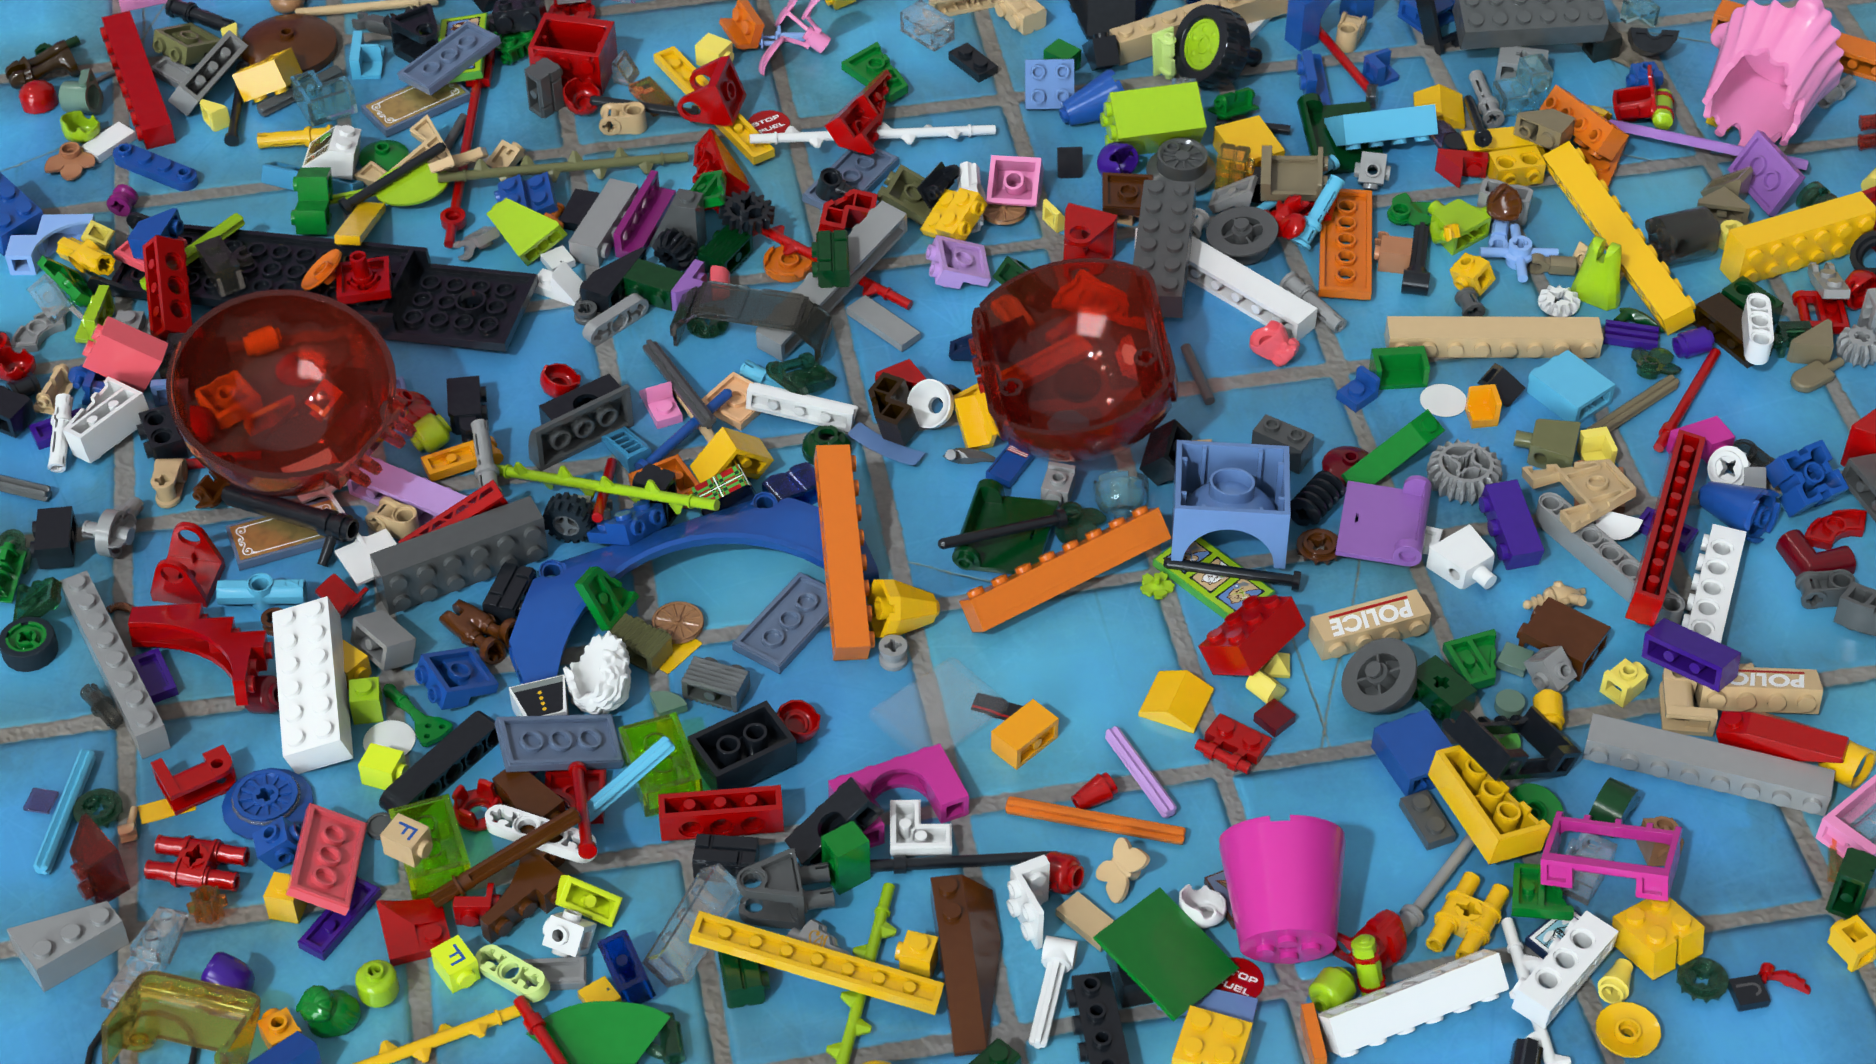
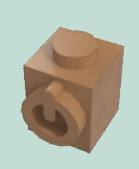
(1653, 852)

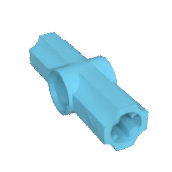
(261, 591)

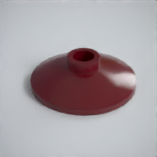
(1341, 459)

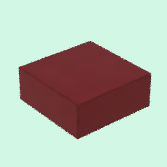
(1274, 717)

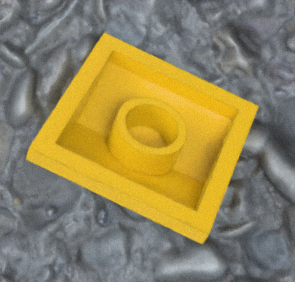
(1447, 103)
(1177, 700)

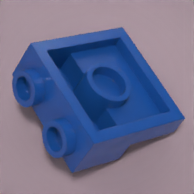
(532, 193)
(629, 524)
(454, 677)

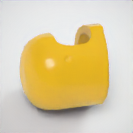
(1845, 771)

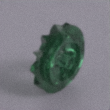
(699, 328)
(90, 802)
(1703, 969)

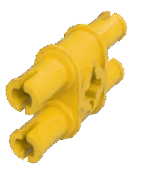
(1467, 916)

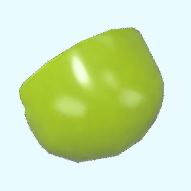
(78, 127)

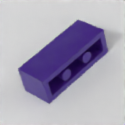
(1511, 525)
(1691, 654)

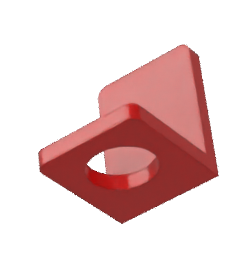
(340, 594)

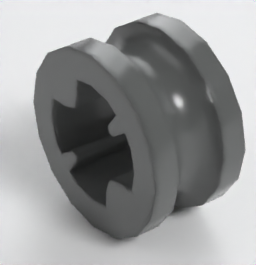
(582, 307)

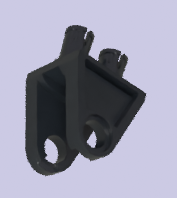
(412, 31)

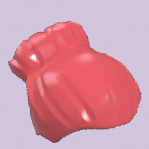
(1274, 343)

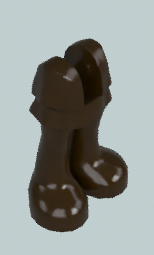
(48, 61)

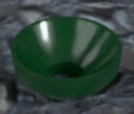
(812, 439)

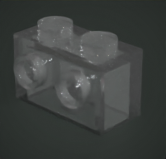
(927, 25)
(1590, 847)

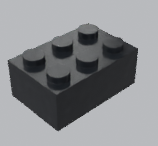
(743, 748)

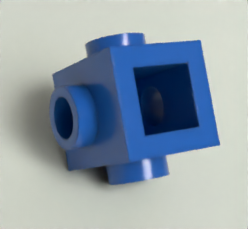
(1639, 75)
(277, 842)

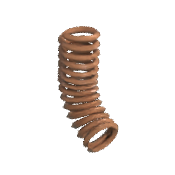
(127, 607)

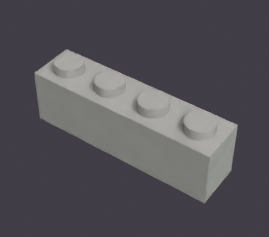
(207, 73)
(594, 235)

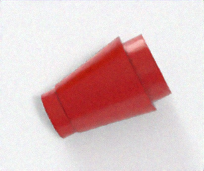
(1095, 792)

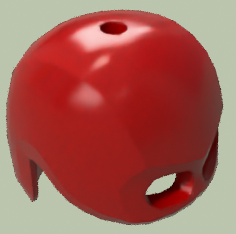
(1859, 282)

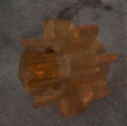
(207, 904)

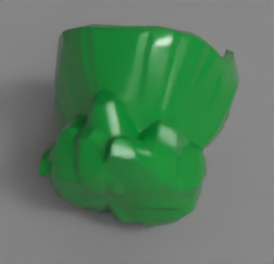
(329, 1011)

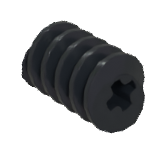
(1316, 498)

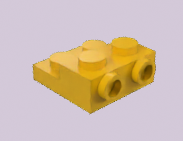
(954, 214)

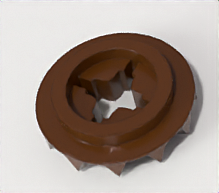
(1317, 537)

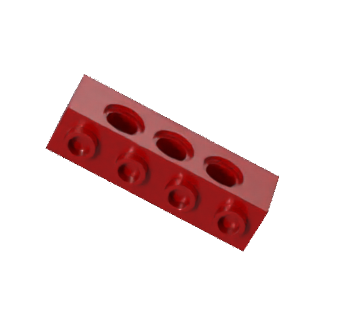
(167, 286)
(721, 812)

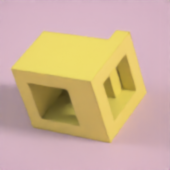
(1628, 677)

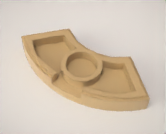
(458, 160)

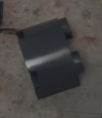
(1649, 45)

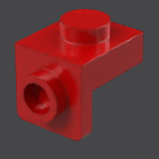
(471, 908)

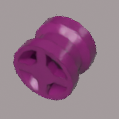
(122, 200)

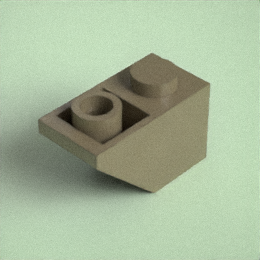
(1545, 127)

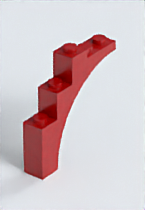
(216, 639)

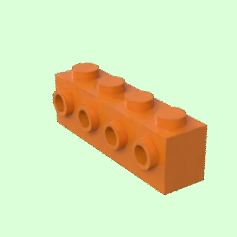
(1590, 127)

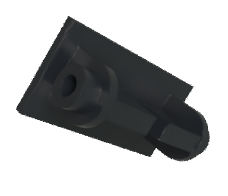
(936, 182)

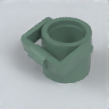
(82, 94)

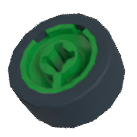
(28, 644)

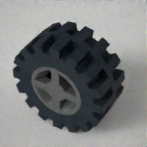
(568, 517)

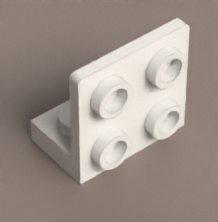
(1027, 892)

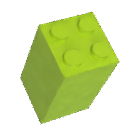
(1153, 116)

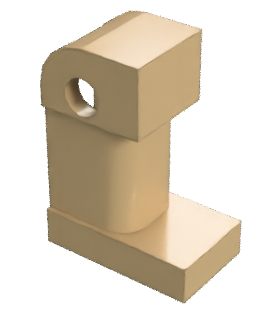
(1678, 710)

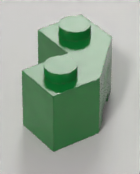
(314, 197)

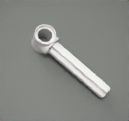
(1057, 958)

